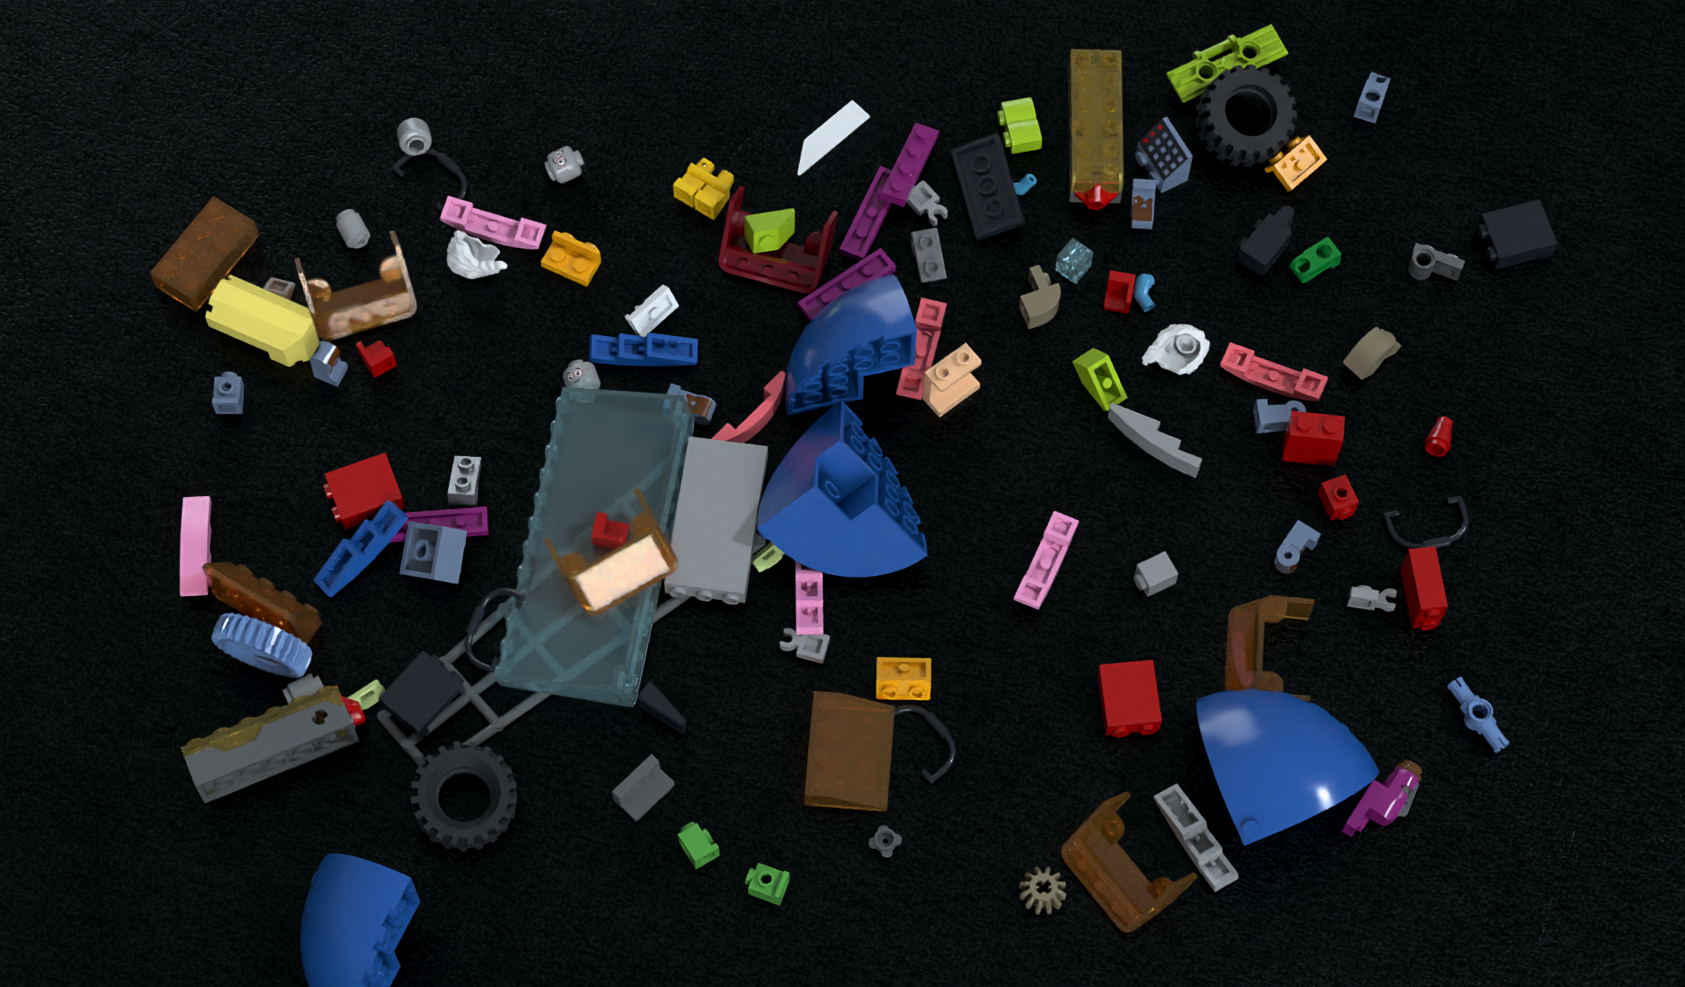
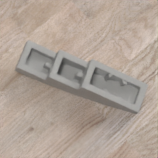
(1146, 434)
(1195, 837)

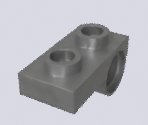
(928, 255)
(1437, 262)
(464, 481)

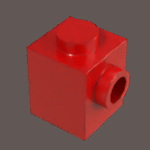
(1338, 498)

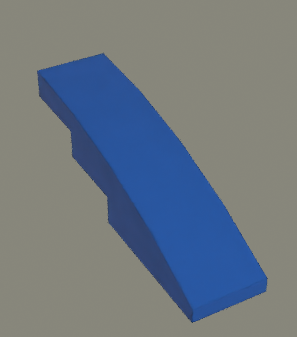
(643, 351)
(355, 554)

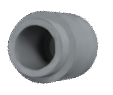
(352, 229)
(304, 686)

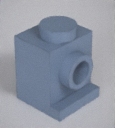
(228, 401)

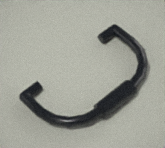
(446, 162)
(1437, 542)
(476, 620)
(943, 732)

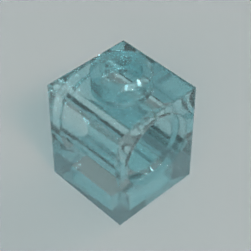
(1074, 260)

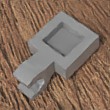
(1366, 598)

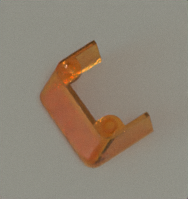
(362, 305)
(623, 570)
(1246, 641)
(1112, 875)

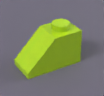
(769, 230)
(1100, 378)

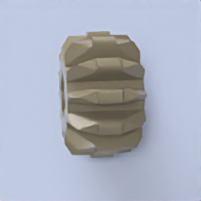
(1042, 881)

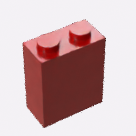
(1313, 438)
(362, 490)
(1423, 587)
(1129, 698)

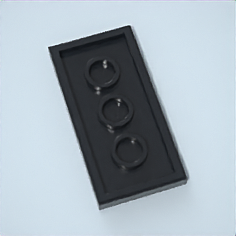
(988, 187)

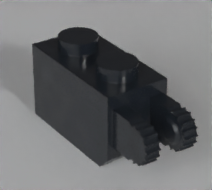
(1267, 242)

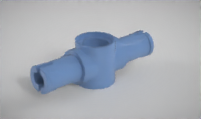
(1484, 726)

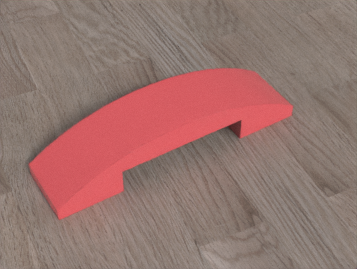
(928, 326)
(1273, 376)
(759, 418)

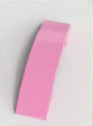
(490, 226)
(1046, 560)

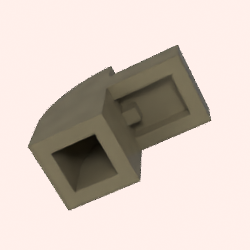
(1041, 304)
(1371, 352)

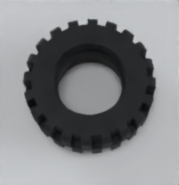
(1263, 89)

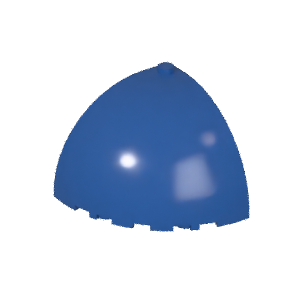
(848, 339)
(841, 503)
(1279, 758)
(354, 922)

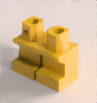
(704, 190)

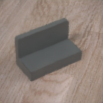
(642, 788)

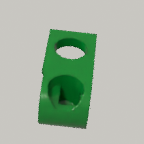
(1316, 260)

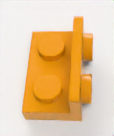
(1296, 161)
(572, 258)
(903, 678)

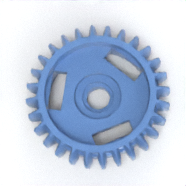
(262, 645)

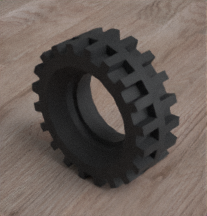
(455, 761)

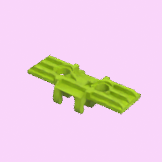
(1191, 85)

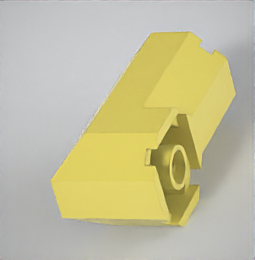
(263, 320)

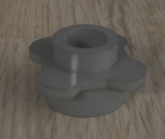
(885, 833)

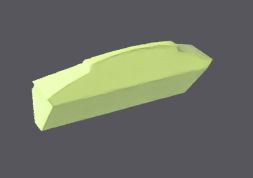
(767, 557)
(369, 694)

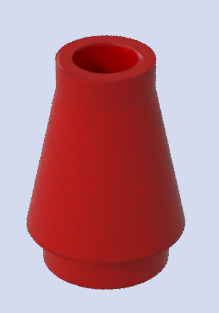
(1439, 438)

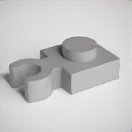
(924, 200)
(808, 646)

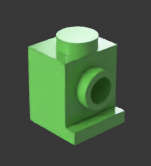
(697, 844)
(772, 891)

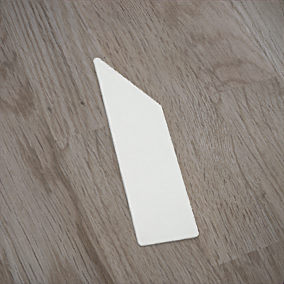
(831, 134)

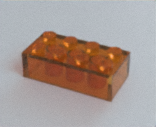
(204, 253)

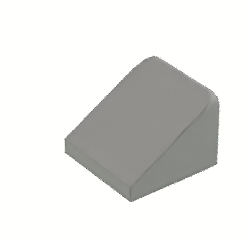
(280, 287)

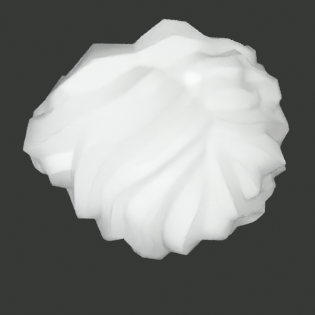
(471, 257)
(1178, 349)

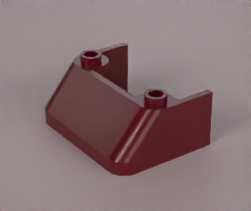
(788, 267)

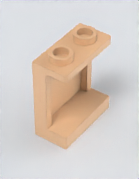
(951, 380)

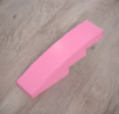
(195, 545)
(809, 601)

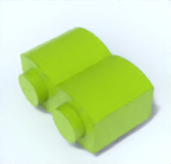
(1020, 125)

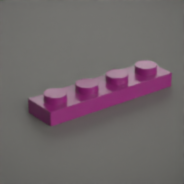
(909, 164)
(868, 219)
(869, 268)
(472, 520)

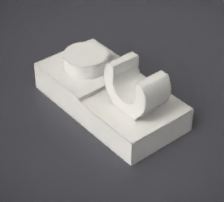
(652, 311)

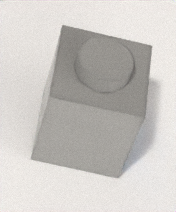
(1155, 574)

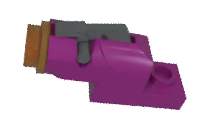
(1386, 800)

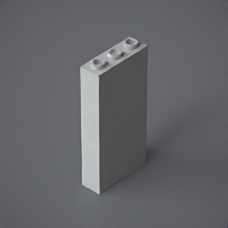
(717, 519)

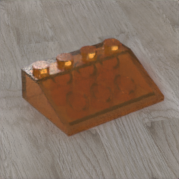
(261, 600)
(849, 752)

